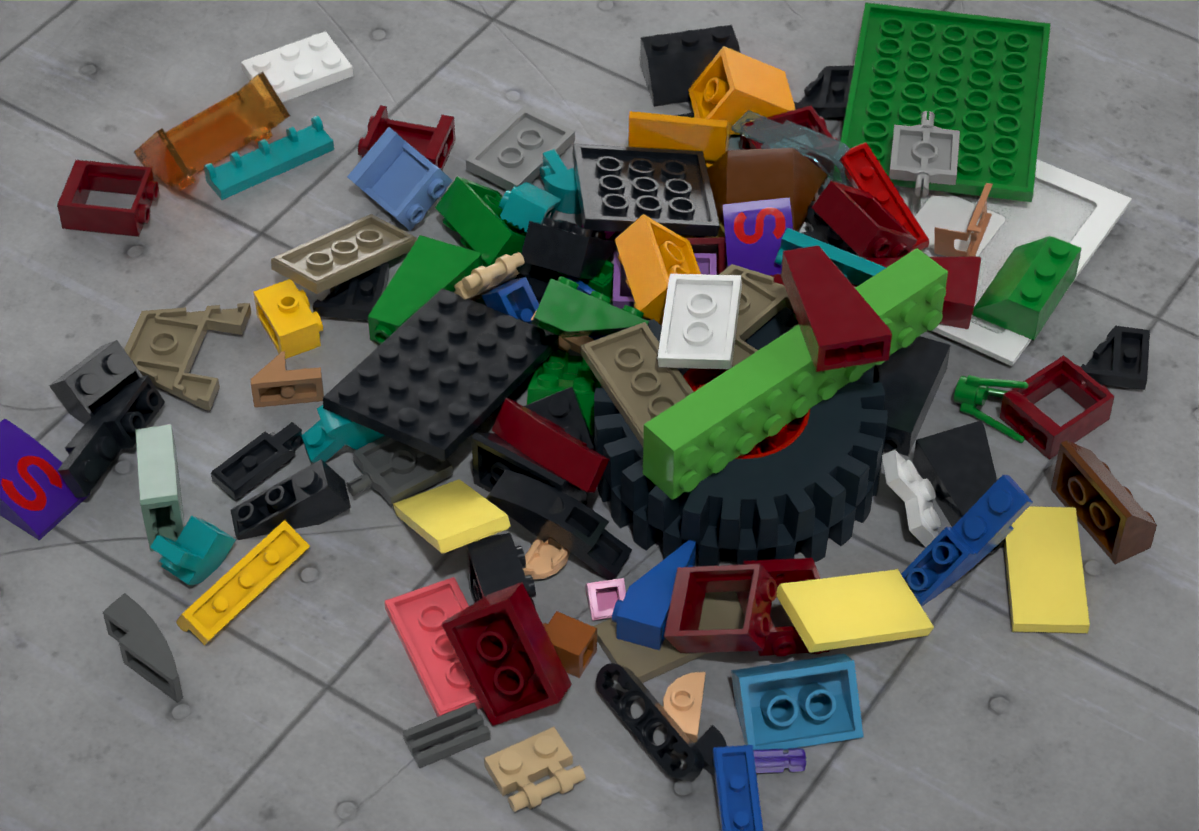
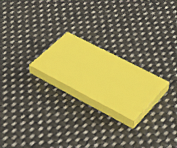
(451, 516)
(1046, 572)
(853, 610)

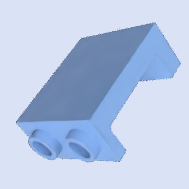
(400, 179)

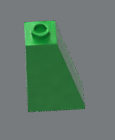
(420, 276)

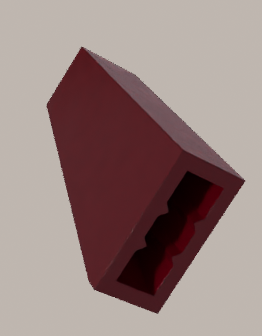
(960, 287)
(831, 313)

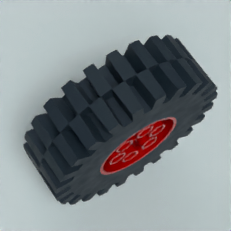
(793, 495)

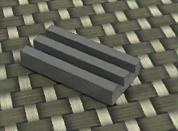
(443, 730)

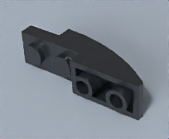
(108, 433)
(559, 516)

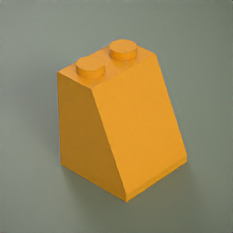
(739, 84)

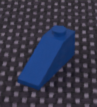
(646, 606)

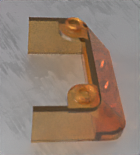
(213, 133)

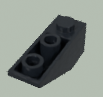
(300, 500)

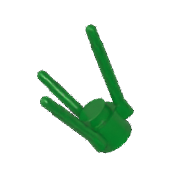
(974, 391)

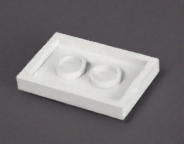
(301, 66)
(700, 321)

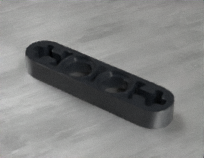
(652, 717)

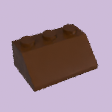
(1101, 503)

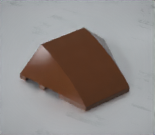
(765, 176)

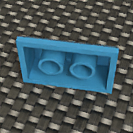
(798, 702)

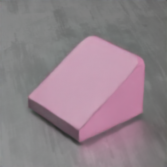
(603, 597)

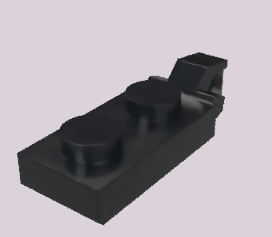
(257, 460)

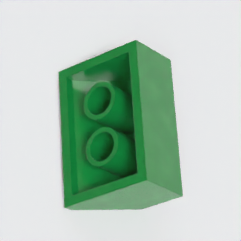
(476, 216)
(1029, 286)

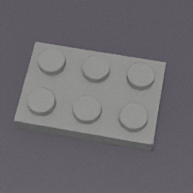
(517, 149)

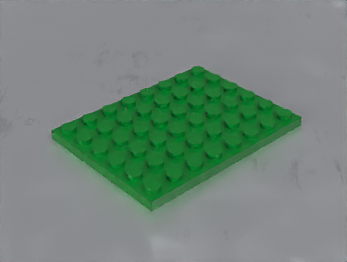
(969, 72)

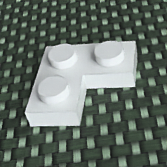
(917, 495)

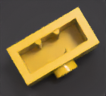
(287, 318)

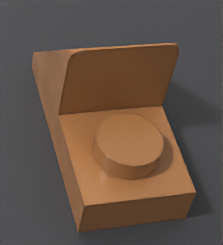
(279, 386)

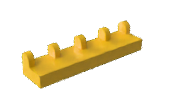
(243, 583)

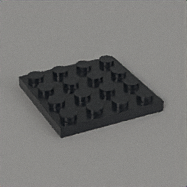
(626, 182)

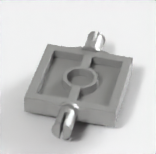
(924, 154)

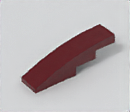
(550, 445)

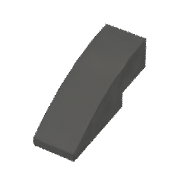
(143, 645)

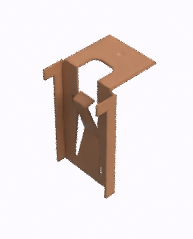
(945, 238)

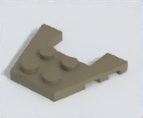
(759, 302)
(168, 342)

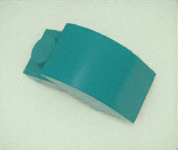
(560, 182)
(333, 433)
(196, 552)

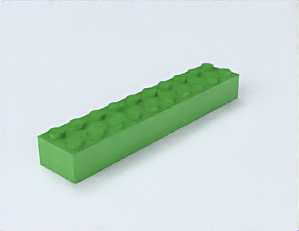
(780, 383)

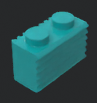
(527, 204)

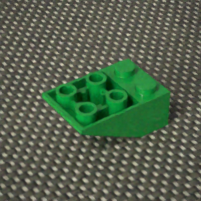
(577, 314)
(561, 372)

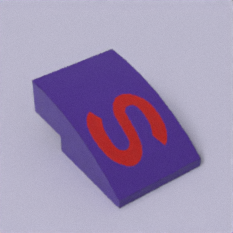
(756, 233)
(30, 485)

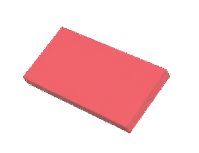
(419, 626)

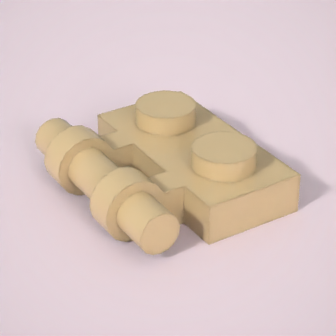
(488, 278)
(529, 761)

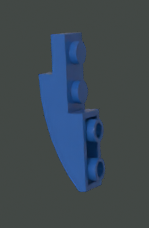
(968, 541)

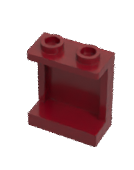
(431, 142)

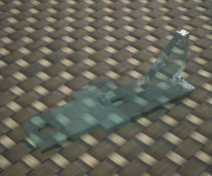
(809, 143)

